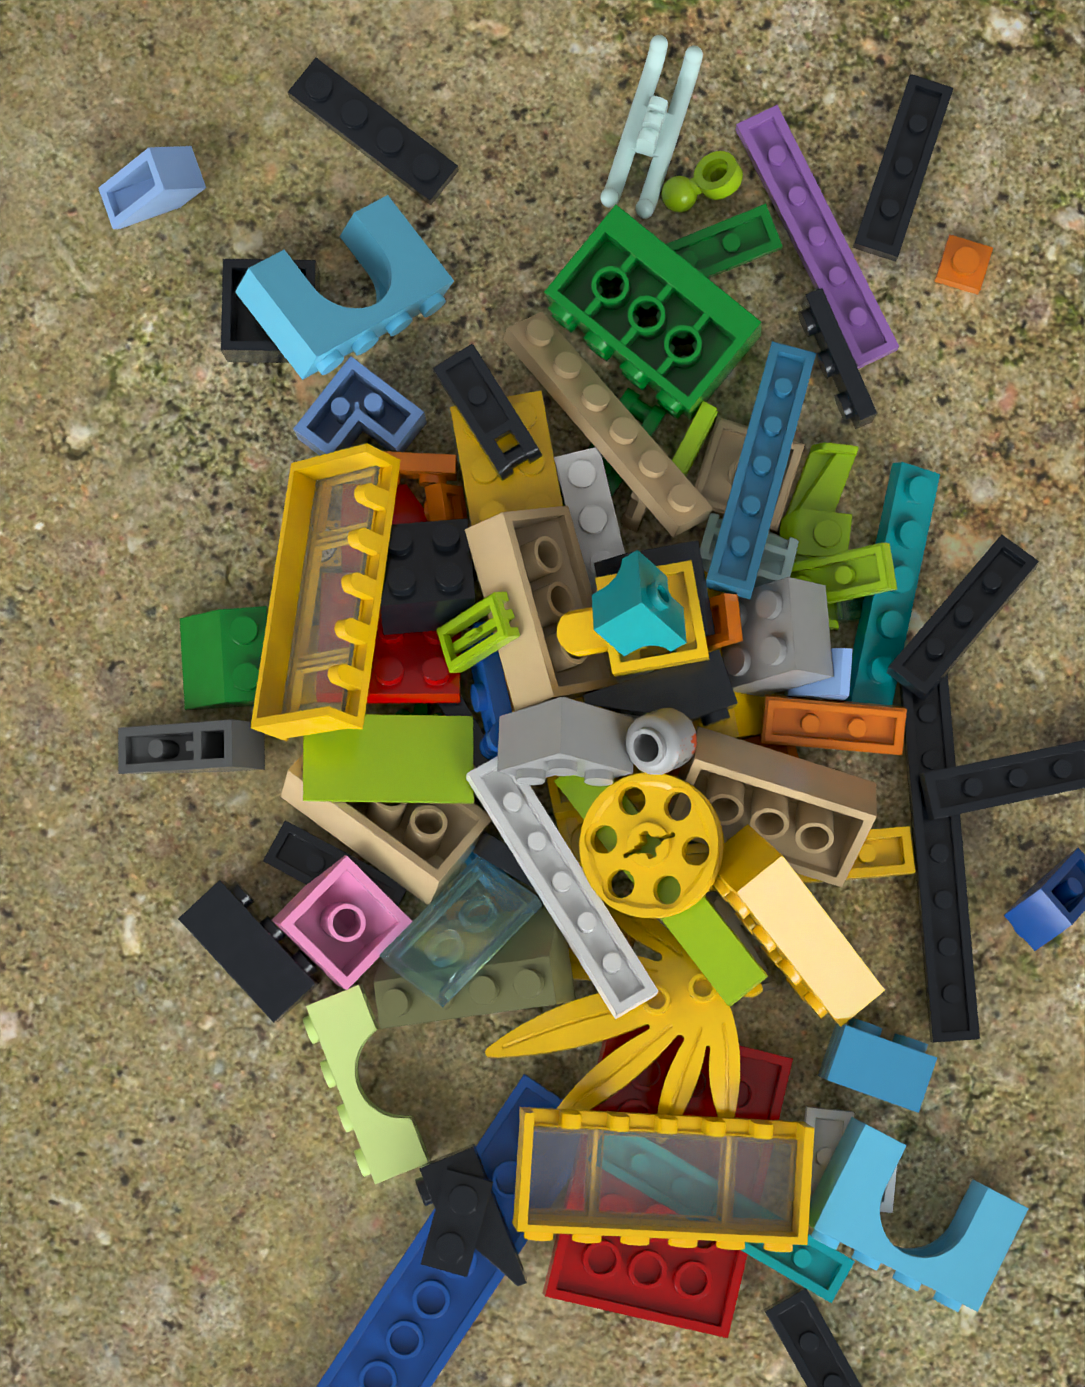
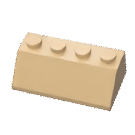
(544, 574)
(797, 806)
(409, 842)

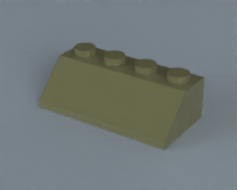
(523, 974)

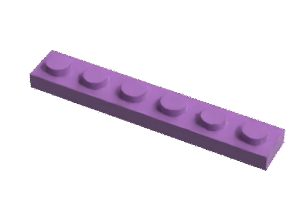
(816, 234)

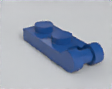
(489, 697)

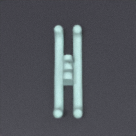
(651, 128)

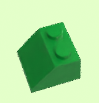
(222, 657)

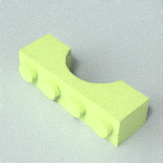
(387, 1140)

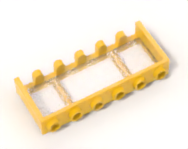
(326, 593)
(663, 1178)

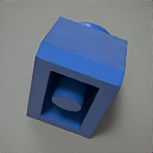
(1051, 902)

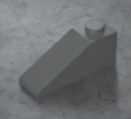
(191, 748)

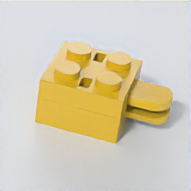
(579, 638)

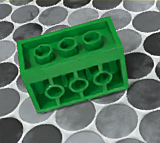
(657, 284)

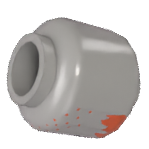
(661, 741)

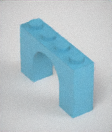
(320, 333)
(955, 1265)

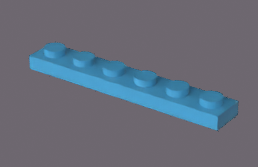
(760, 470)

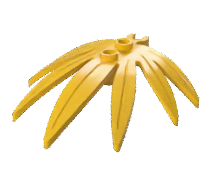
(683, 1007)

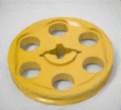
(671, 853)

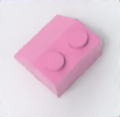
(342, 922)

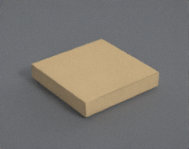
(721, 465)

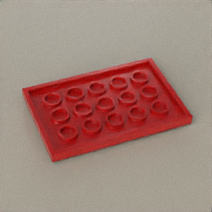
(656, 1280)

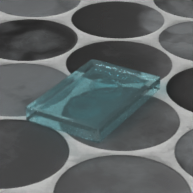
(460, 930)

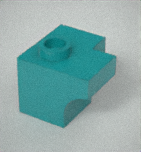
(638, 608)

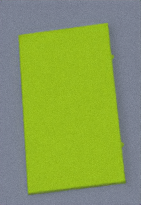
(391, 761)

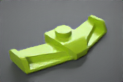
(813, 506)

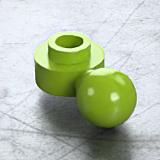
(714, 176)

